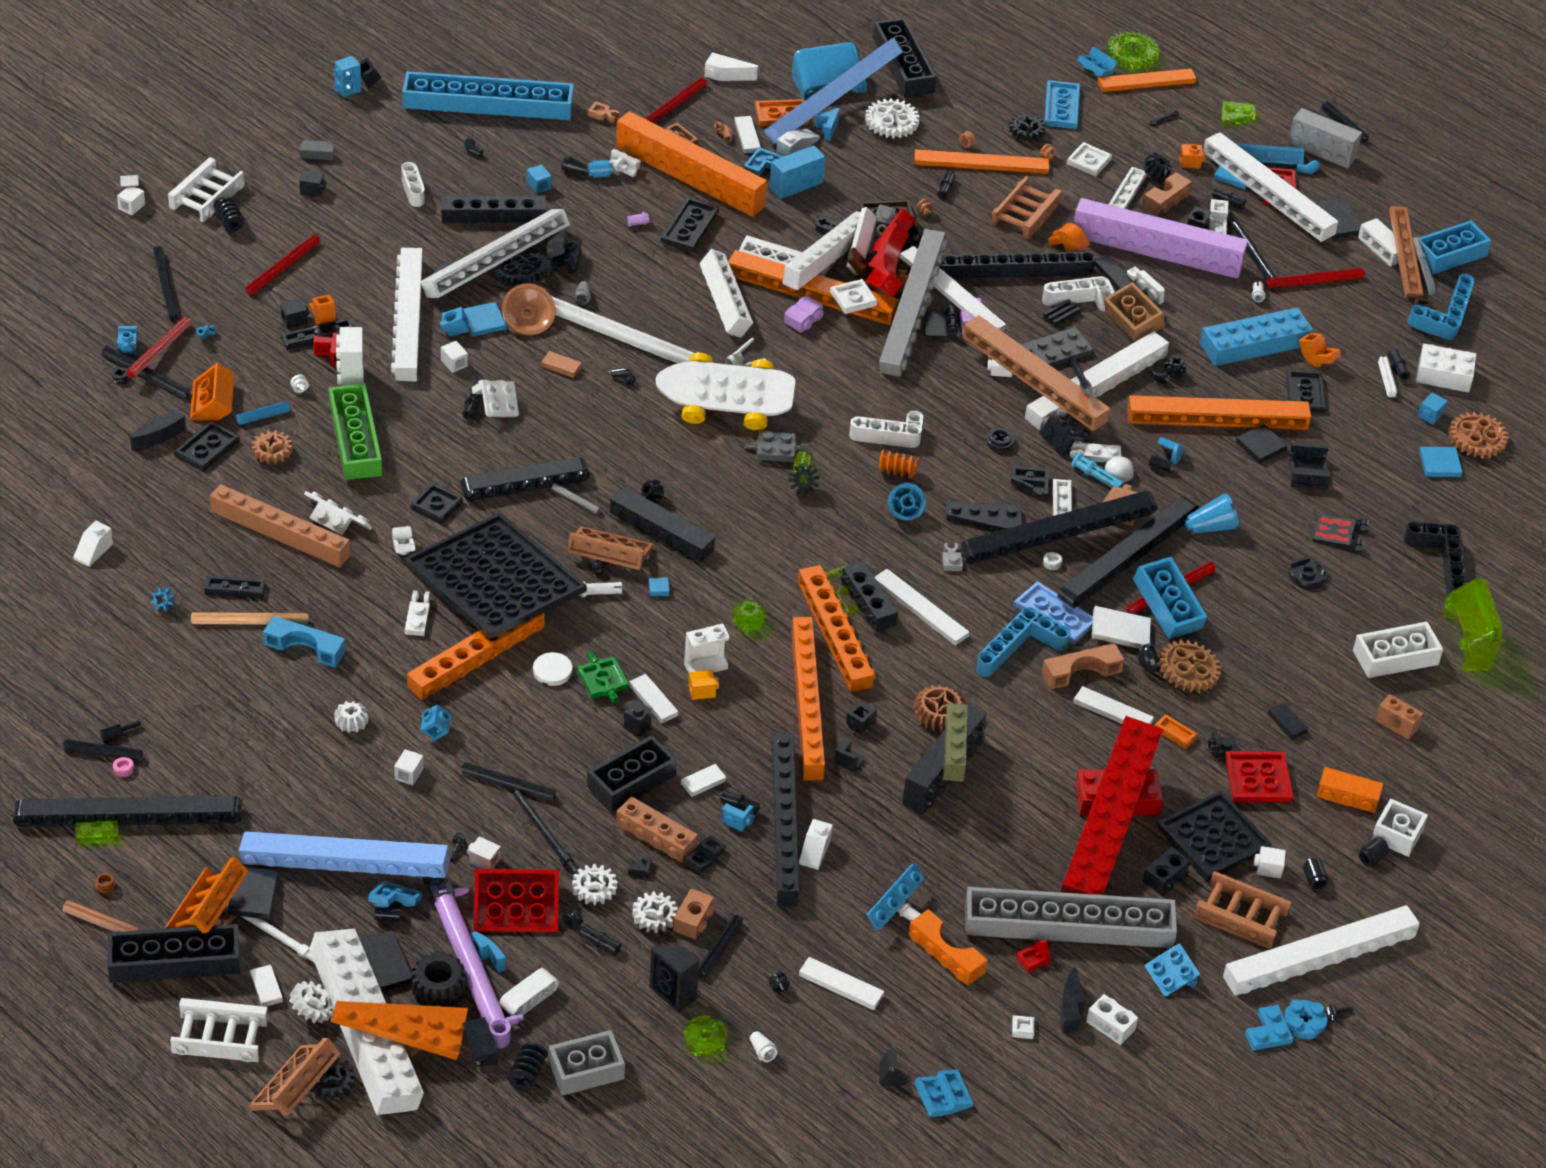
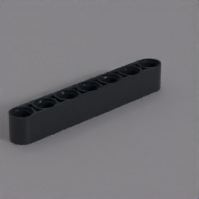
(524, 479)

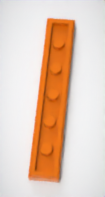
(1146, 80)

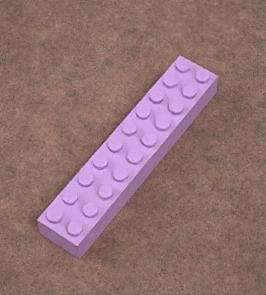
(1161, 238)

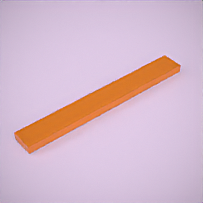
(981, 161)

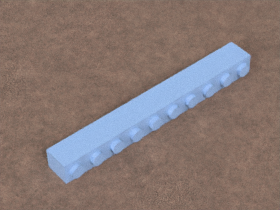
(344, 854)

